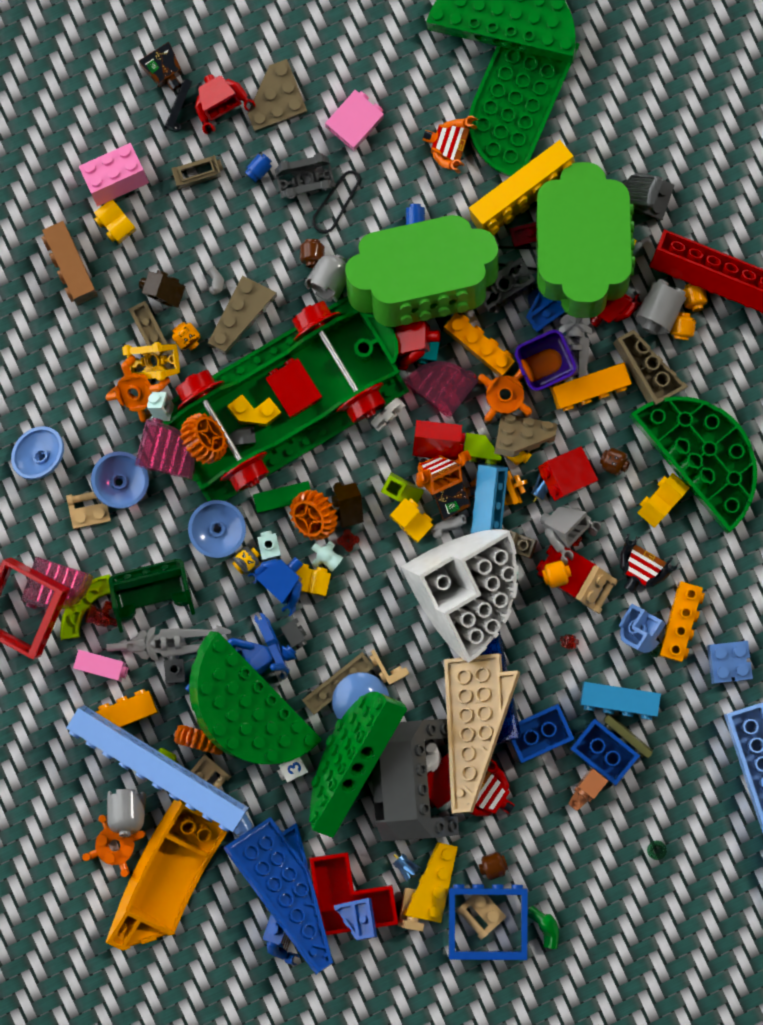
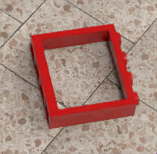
(36, 649)

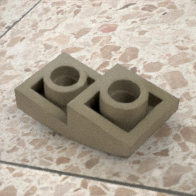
(524, 545)

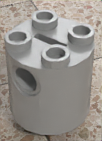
(660, 308)

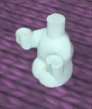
(326, 556)

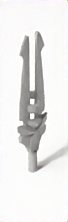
(575, 328)
(148, 644)

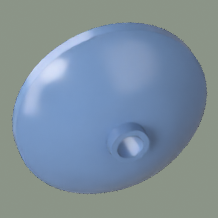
(32, 448)
(119, 467)
(202, 528)
(353, 687)

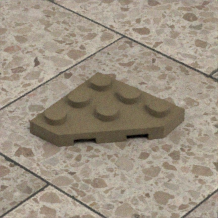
(276, 98)
(522, 434)

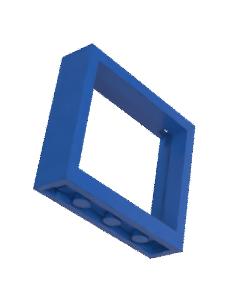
(478, 889)

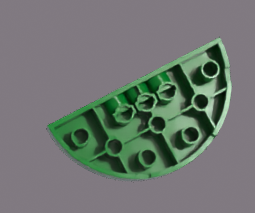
(519, 25)
(706, 453)
(242, 710)
(351, 757)

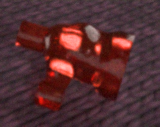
(100, 617)

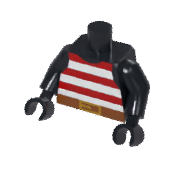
(642, 567)

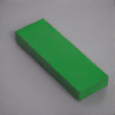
(278, 497)

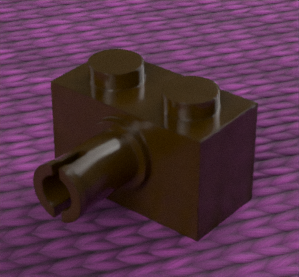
(162, 288)
(348, 504)

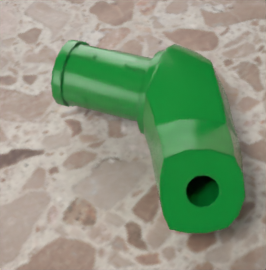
(548, 927)

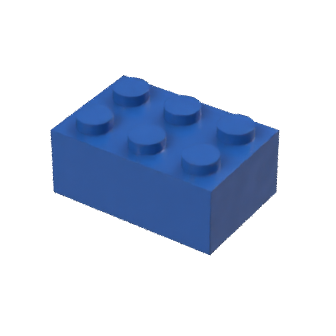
(541, 733)
(604, 752)

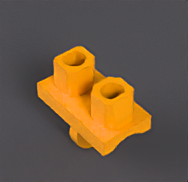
(513, 496)

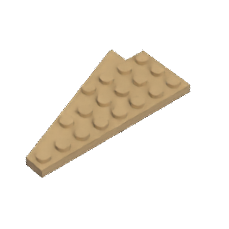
(476, 709)

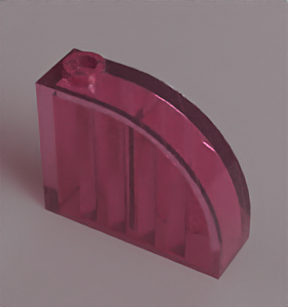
(442, 385)
(163, 450)
(40, 595)

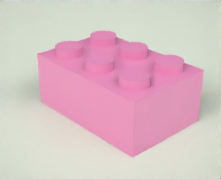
(113, 174)

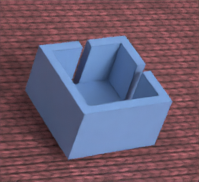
(729, 661)

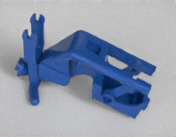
(261, 656)

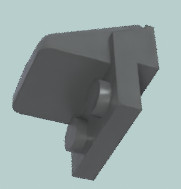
(649, 194)

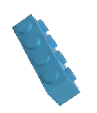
(489, 497)
(620, 699)

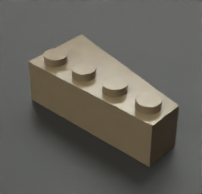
(244, 307)
(648, 369)

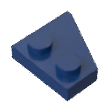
(543, 312)
(359, 918)

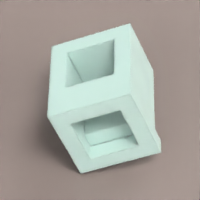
(158, 403)
(269, 553)

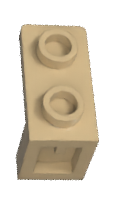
(397, 673)
(406, 921)

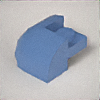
(640, 629)

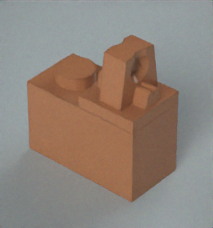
(587, 789)

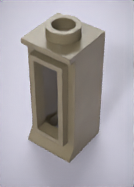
(214, 173)

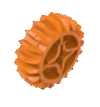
(203, 438)
(309, 511)
(195, 739)

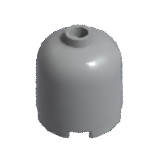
(328, 277)
(125, 811)

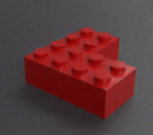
(335, 886)

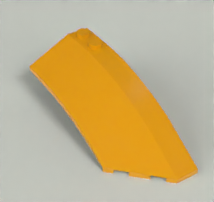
(165, 877)

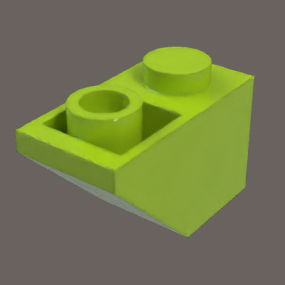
(481, 449)
(400, 489)

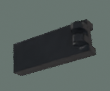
(171, 123)

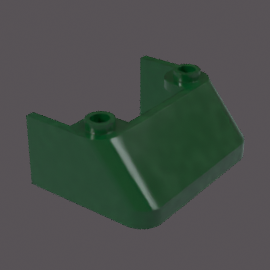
(149, 586)

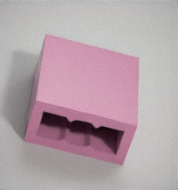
(355, 119)
(100, 665)

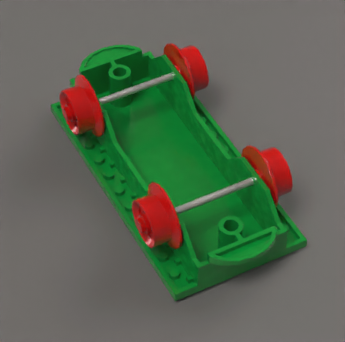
(350, 382)

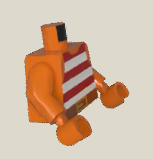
(450, 142)
(441, 472)

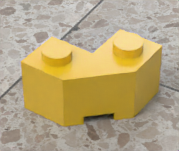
(261, 416)
(663, 500)
(411, 520)

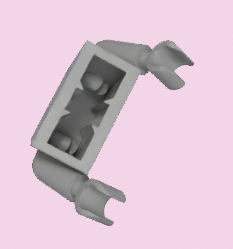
(565, 527)

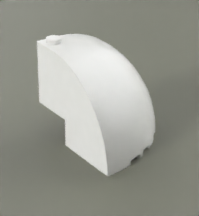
(467, 588)

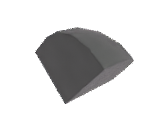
(243, 436)

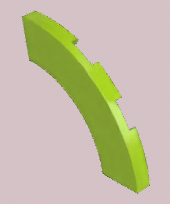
(73, 615)

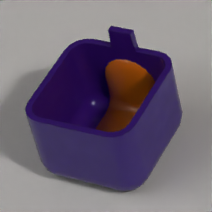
(546, 360)

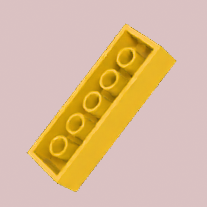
(520, 189)

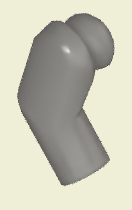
(218, 281)

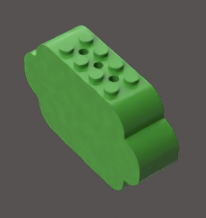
(584, 240)
(422, 271)

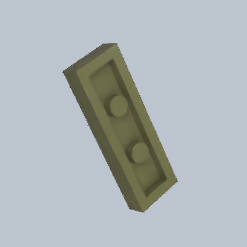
(627, 736)

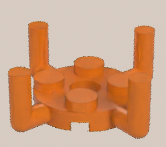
(138, 382)
(502, 406)
(111, 857)

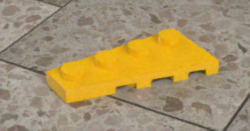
(431, 894)

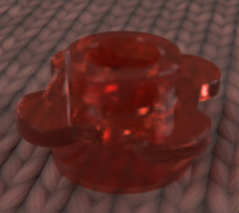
(348, 545)
(569, 641)

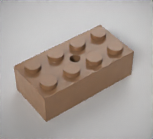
(68, 260)

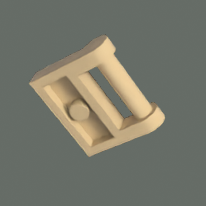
(87, 515)
(592, 588)
(206, 768)
(487, 911)

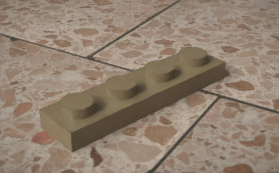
(149, 328)
(323, 694)

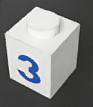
(292, 769)

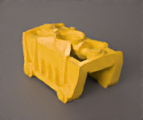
(159, 371)

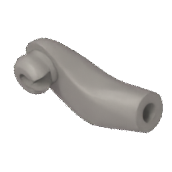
(447, 525)

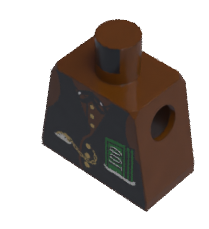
(162, 67)
(454, 500)

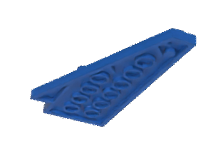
(281, 878)

